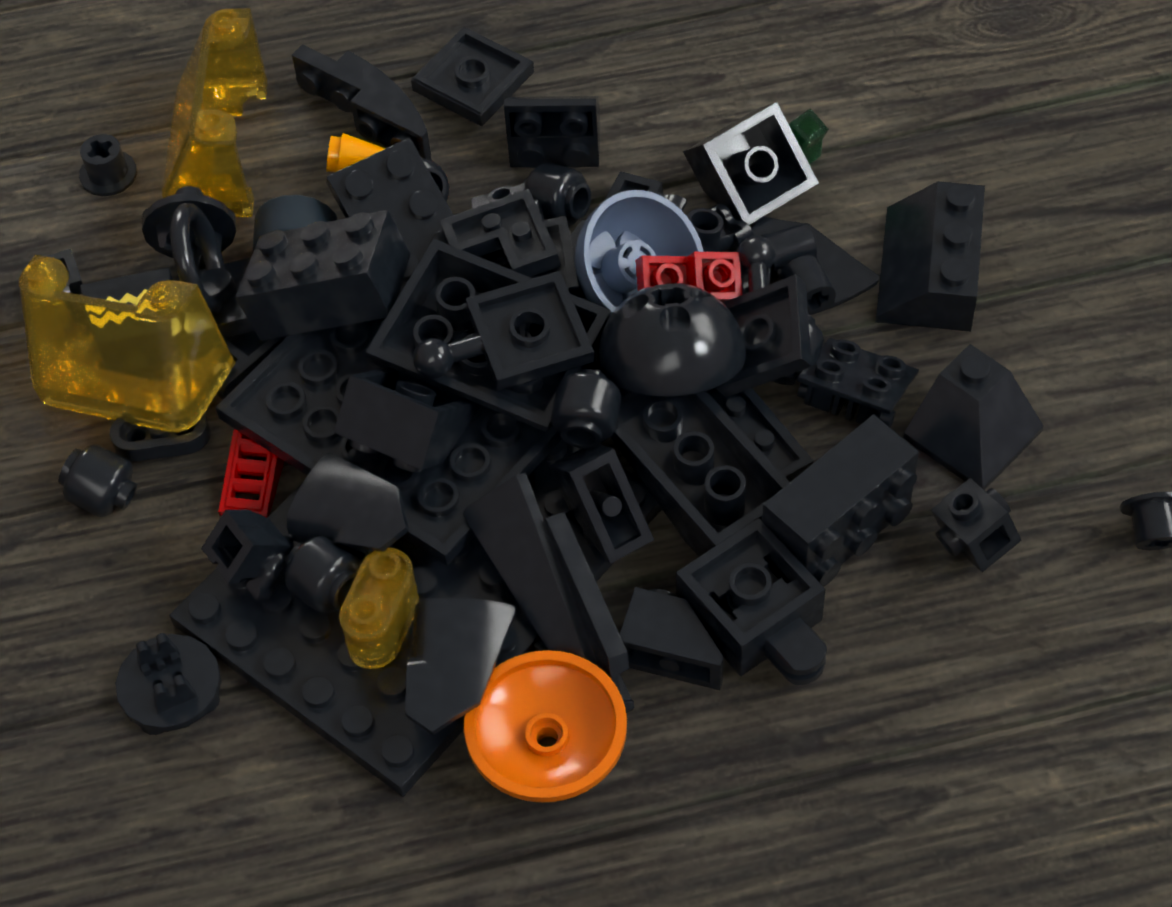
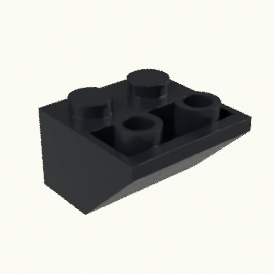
(553, 131)

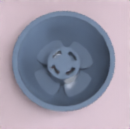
(621, 232)

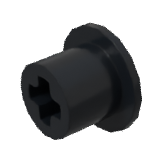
(105, 166)
(1150, 519)

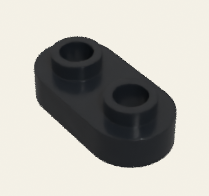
(157, 442)

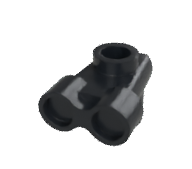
(718, 228)

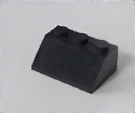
(932, 258)

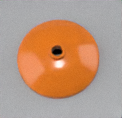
(542, 698)

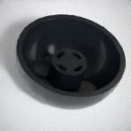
(671, 342)

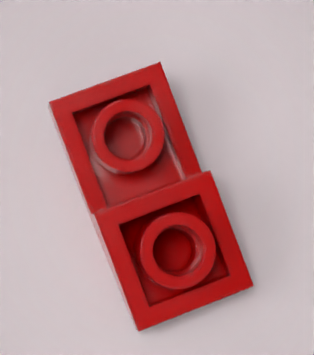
(711, 271)

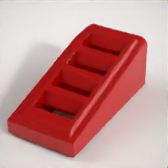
(239, 465)

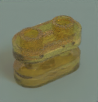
(379, 608)

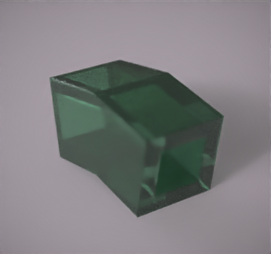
(809, 134)

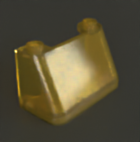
(203, 134)
(121, 360)

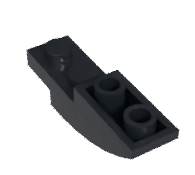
(356, 86)

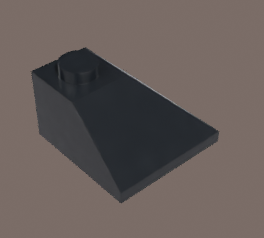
(974, 418)

